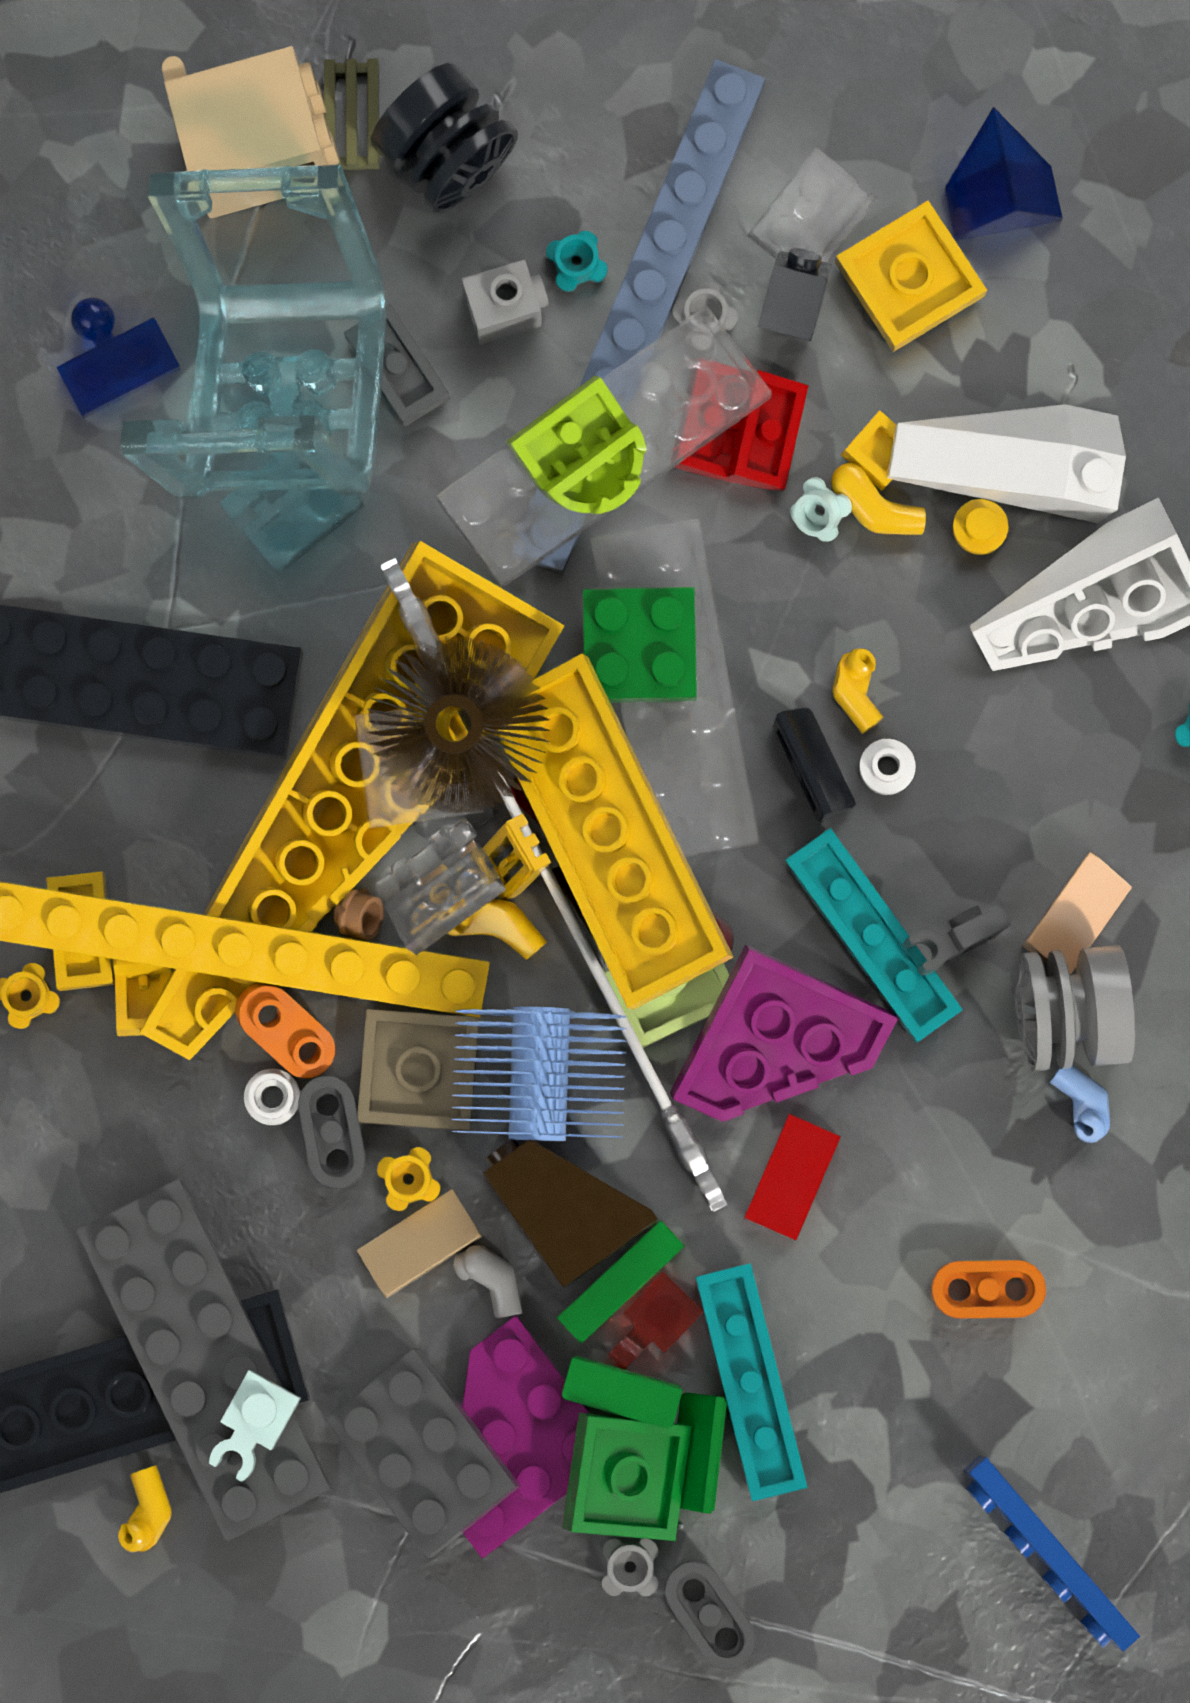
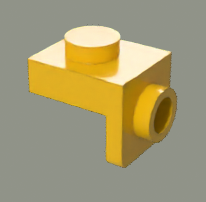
(136, 993)

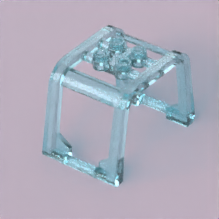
(290, 421)

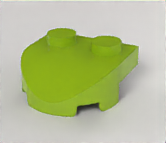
(583, 451)

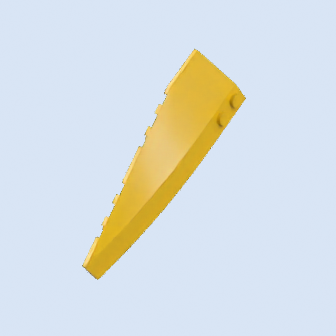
(314, 825)

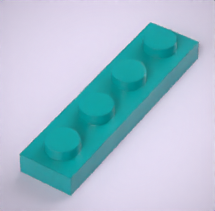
(872, 935)
(751, 1382)

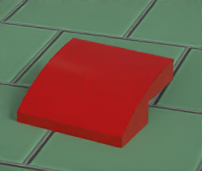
(758, 446)

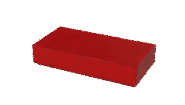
(792, 1177)

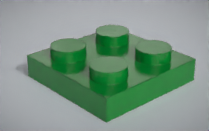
(642, 642)
(626, 1478)

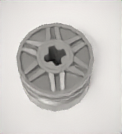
(1080, 1007)

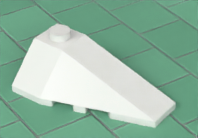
(1030, 458)
(1107, 588)

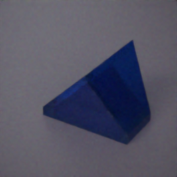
(1000, 184)

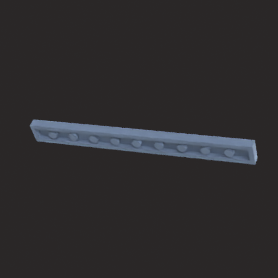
(674, 229)

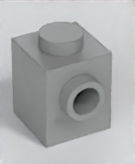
(504, 301)

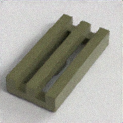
(351, 70)

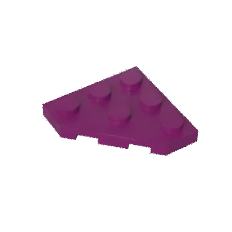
(777, 1038)
(521, 1412)

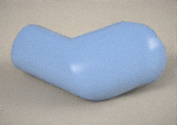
(1089, 1103)

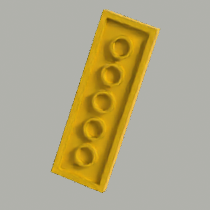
(614, 839)

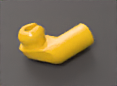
(851, 688)
(149, 1516)

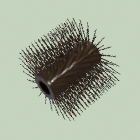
(445, 699)

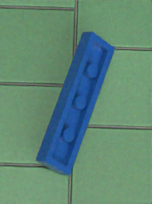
(1064, 1573)

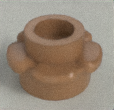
(359, 915)

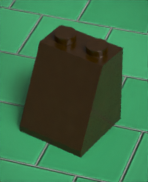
(564, 1209)

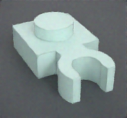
(257, 1416)

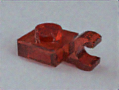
(658, 1318)

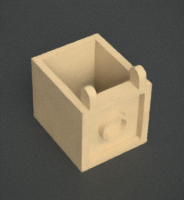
(249, 116)

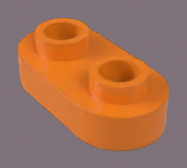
(286, 1032)
(987, 1289)

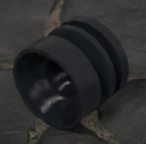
(443, 137)

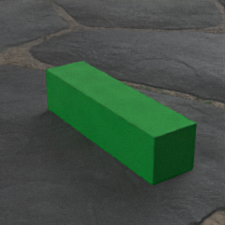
(620, 1282)

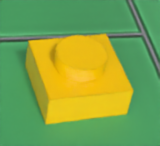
(873, 449)

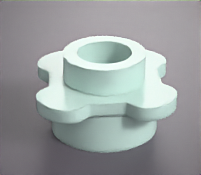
(810, 520)

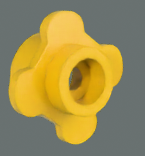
(42, 998)
(393, 1172)

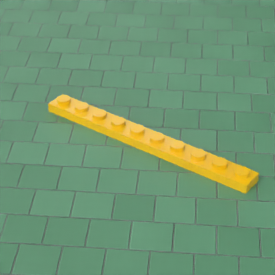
(240, 949)

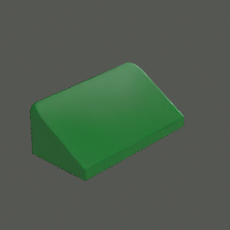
(622, 1392)
(707, 1419)

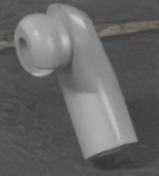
(492, 1272)

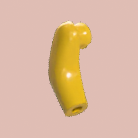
(871, 508)
(505, 922)

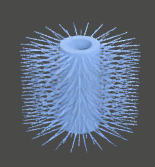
(539, 1070)

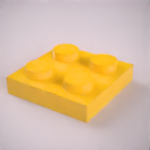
(910, 276)

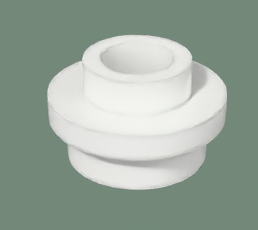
(883, 783)
(254, 1096)

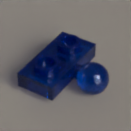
(115, 364)

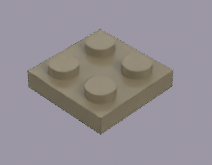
(411, 1069)

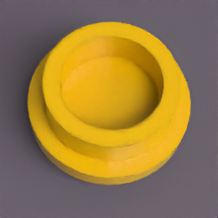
(980, 526)

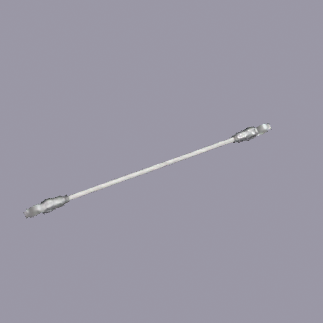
(685, 1143)

